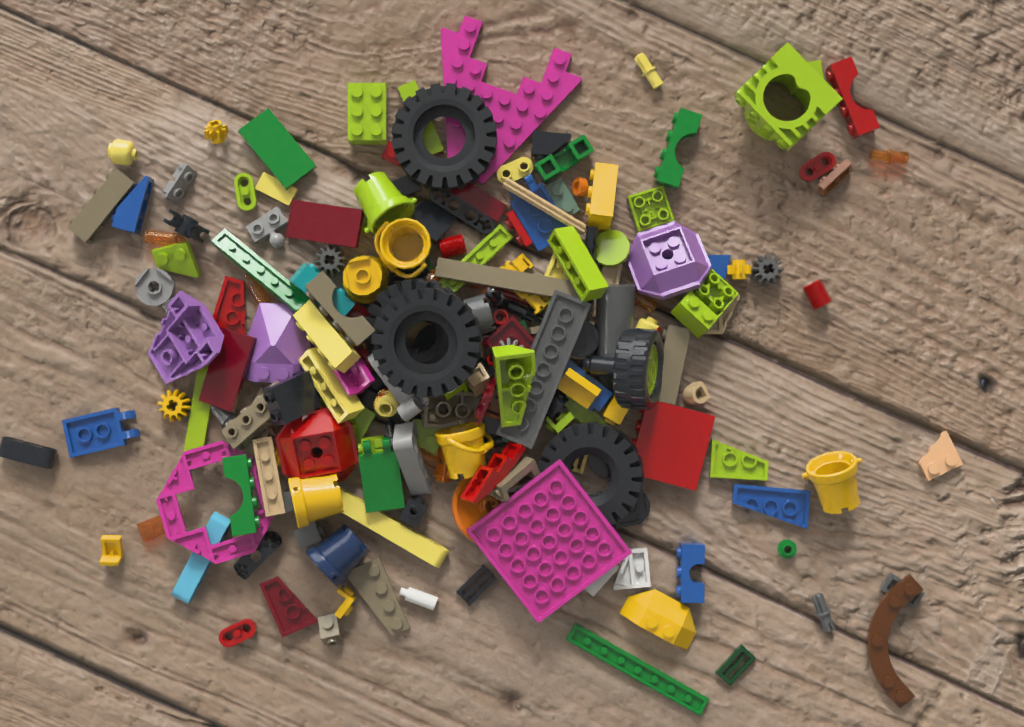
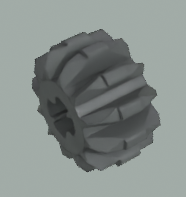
(333, 254)
(763, 262)

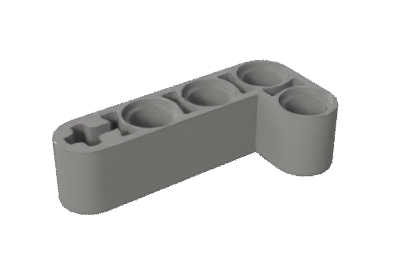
(409, 404)
(410, 458)

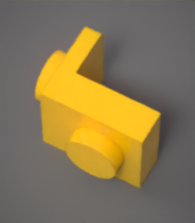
(111, 550)
(346, 606)

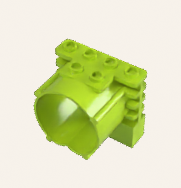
(802, 81)

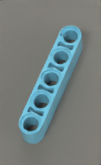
(198, 565)

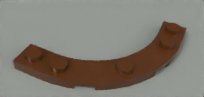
(878, 637)

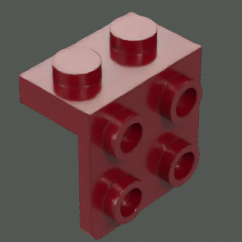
(488, 404)

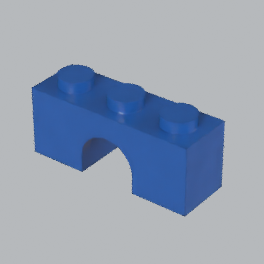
(689, 555)

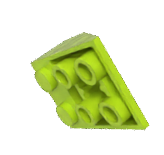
(704, 305)

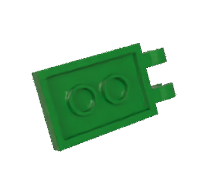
(380, 478)

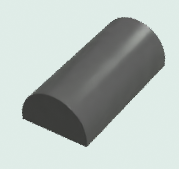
(613, 316)

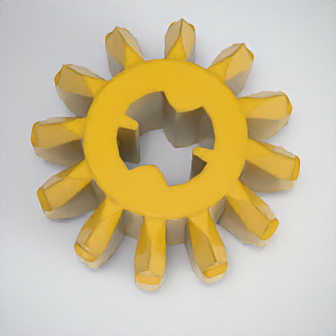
(169, 400)

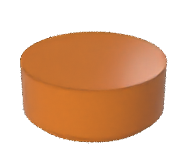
(580, 187)

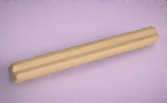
(544, 205)

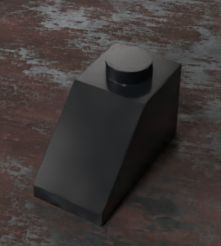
(547, 143)

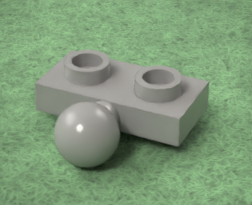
(267, 226)

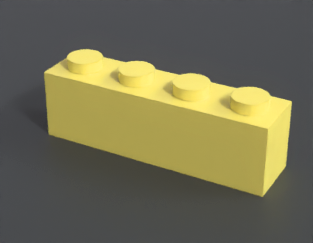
(327, 338)
(329, 387)

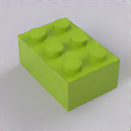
(367, 113)

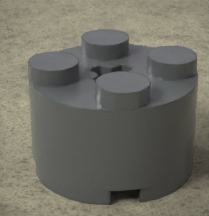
(482, 311)

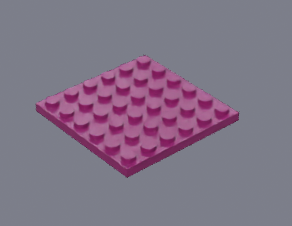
(549, 541)

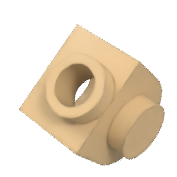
(696, 393)

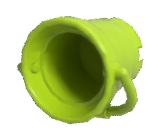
(382, 201)

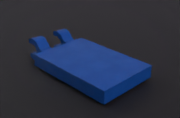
(535, 221)
(97, 431)

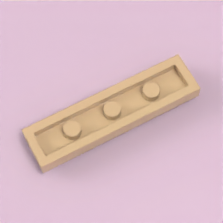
(268, 476)

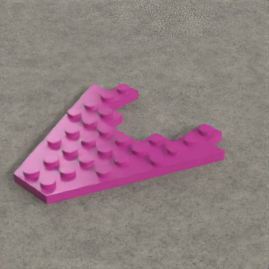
(513, 113)

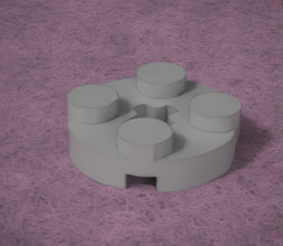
(144, 288)

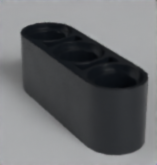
(27, 452)

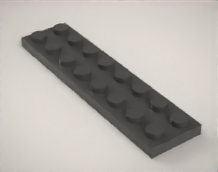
(552, 351)

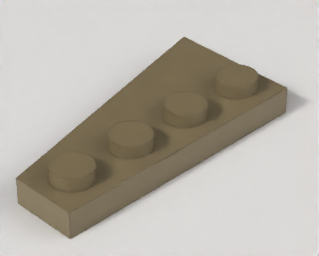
(376, 589)

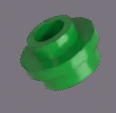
(781, 546)

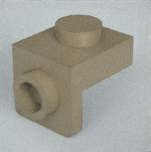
(330, 630)

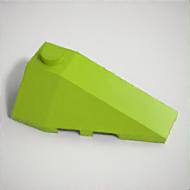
(513, 377)

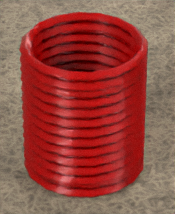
(452, 246)
(817, 294)

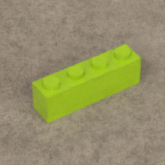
(577, 263)

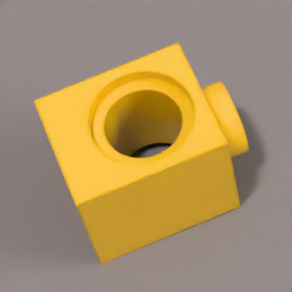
(614, 413)

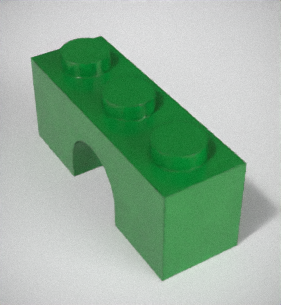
(565, 159)

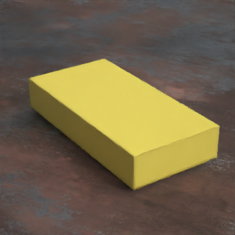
(272, 187)

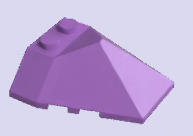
(186, 339)
(277, 344)

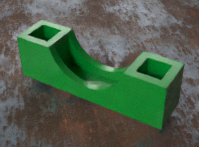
(670, 171)
(244, 519)

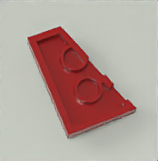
(231, 305)

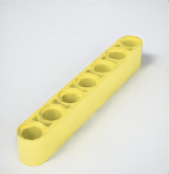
(394, 530)

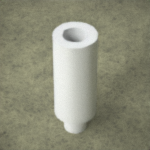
(418, 597)

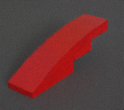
(490, 476)

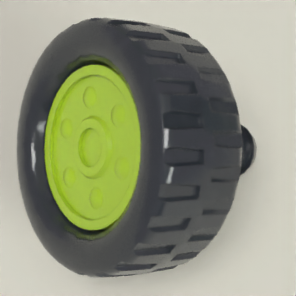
(634, 368)

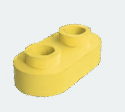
(514, 169)

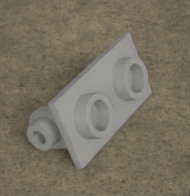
(175, 189)

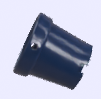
(338, 554)

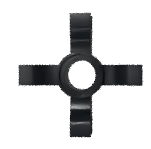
(186, 226)

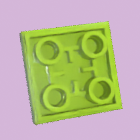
(650, 208)

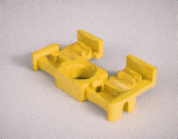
(520, 264)

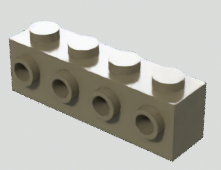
(249, 424)

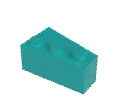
(309, 272)

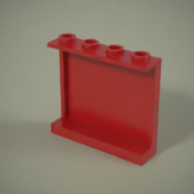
(673, 443)

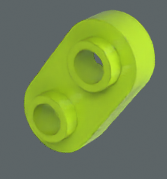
(246, 192)

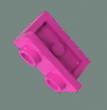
(356, 378)

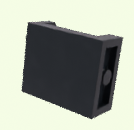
(291, 398)

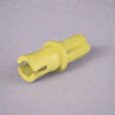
(648, 71)

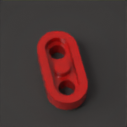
(816, 167)
(238, 632)

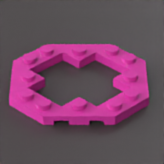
(198, 539)

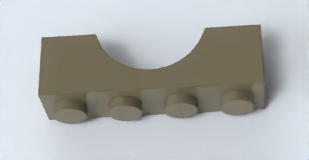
(322, 290)

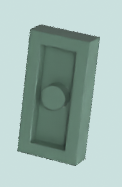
(562, 197)

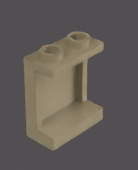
(524, 466)

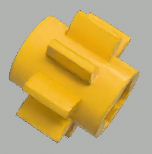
(216, 131)
(739, 270)

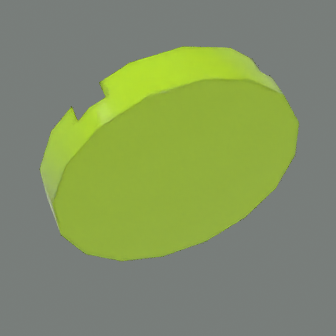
(612, 248)

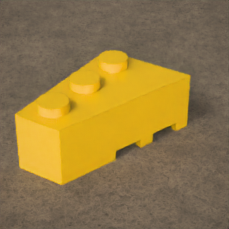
(601, 196)

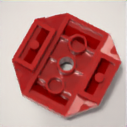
(322, 431)

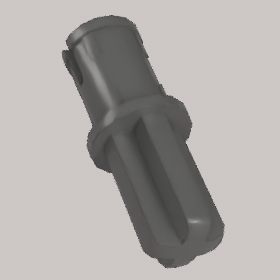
(823, 612)

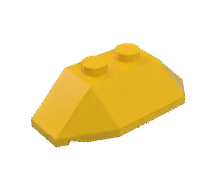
(661, 616)

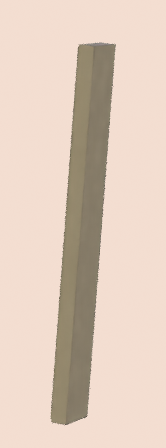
(502, 278)

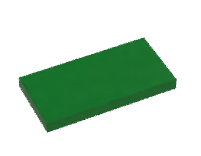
(277, 149)

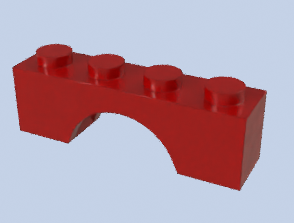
(859, 120)

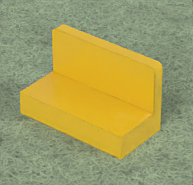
(578, 388)

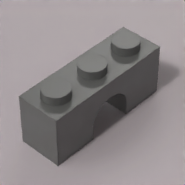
(307, 535)

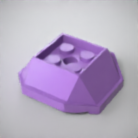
(669, 277)

